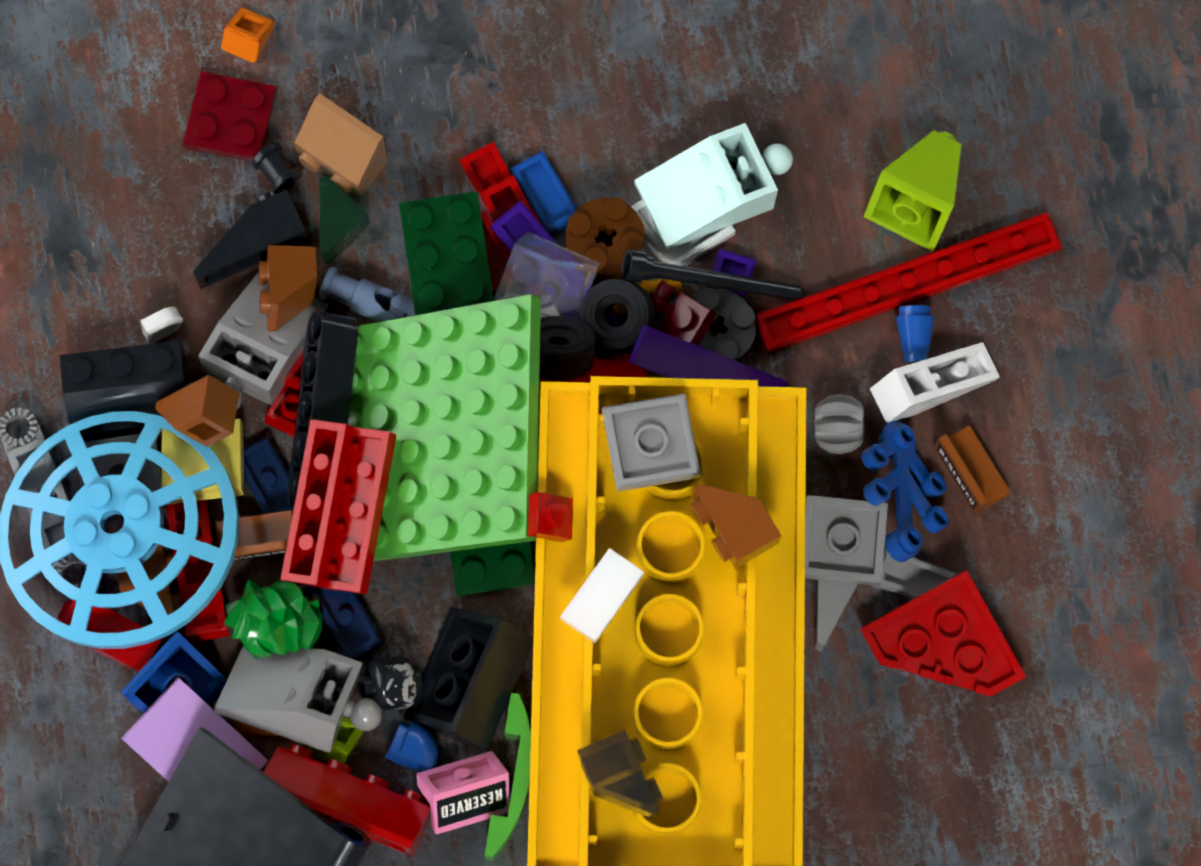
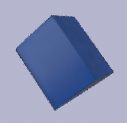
(174, 660)

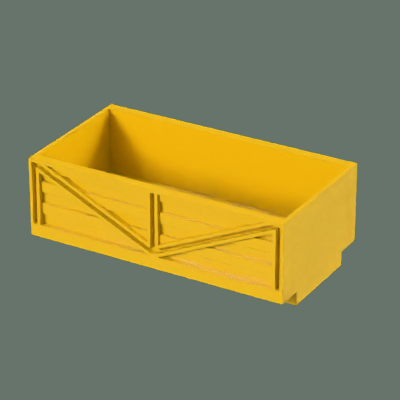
(698, 654)

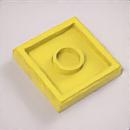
(228, 450)

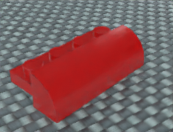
(338, 507)

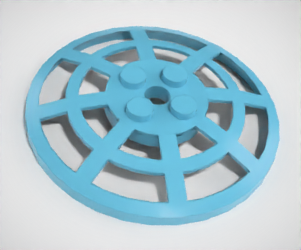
(129, 546)

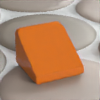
(247, 34)

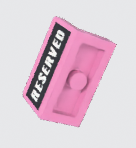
(465, 791)

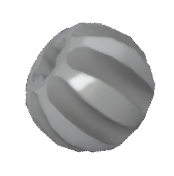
(839, 423)

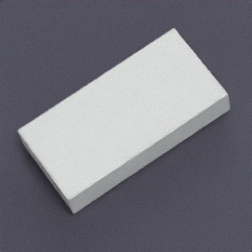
(602, 595)

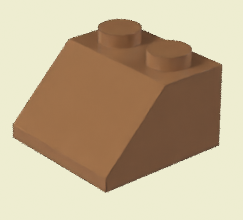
(340, 147)

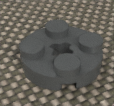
(736, 318)

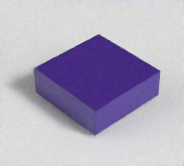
(734, 264)

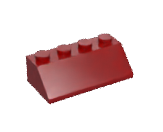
(339, 796)

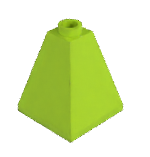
(918, 190)

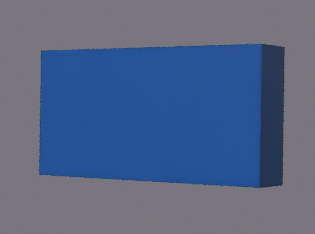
(544, 192)

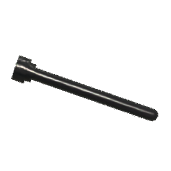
(640, 267)

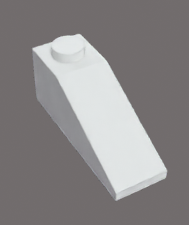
(933, 382)

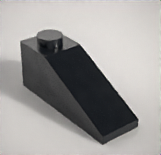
(264, 223)

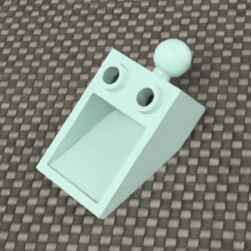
(702, 192)

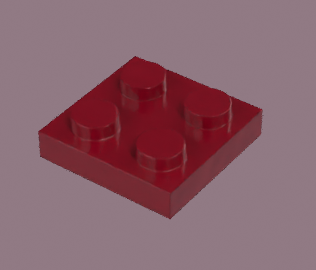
(229, 116)

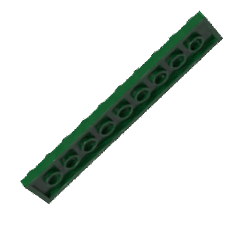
(450, 272)

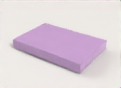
(171, 724)

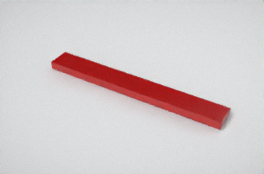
(907, 283)

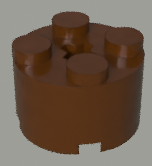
(609, 220)

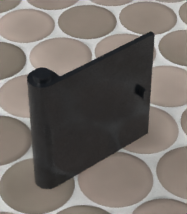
(237, 817)

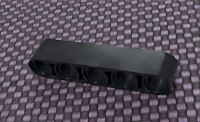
(324, 381)

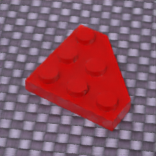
(946, 638)

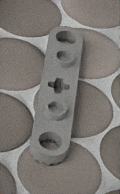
(17, 452)

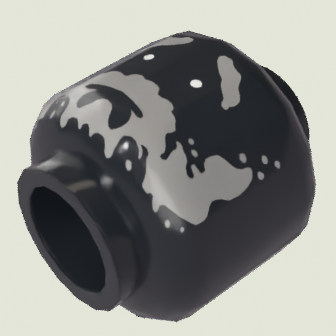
(391, 682)

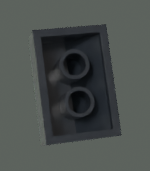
(120, 382)
(470, 677)

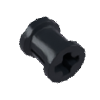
(276, 167)

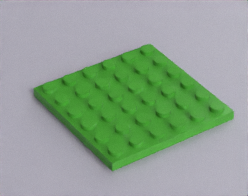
(465, 422)

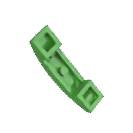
(502, 828)

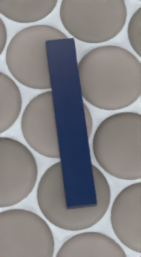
(339, 609)

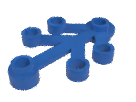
(899, 444)

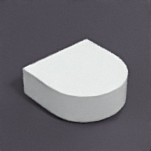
(161, 324)

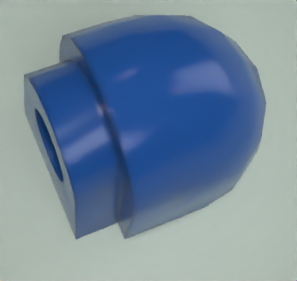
(413, 747)

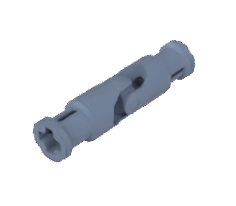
(365, 297)

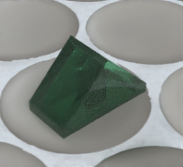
(340, 220)

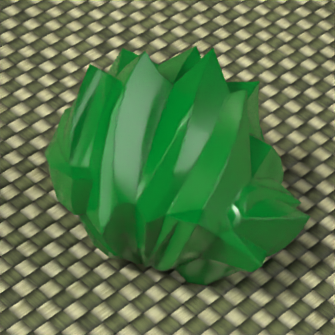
(275, 619)

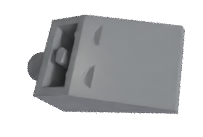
(258, 352)
(295, 695)

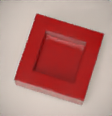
(550, 517)

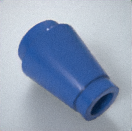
(915, 331)

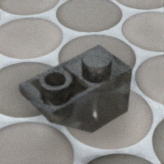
(616, 774)

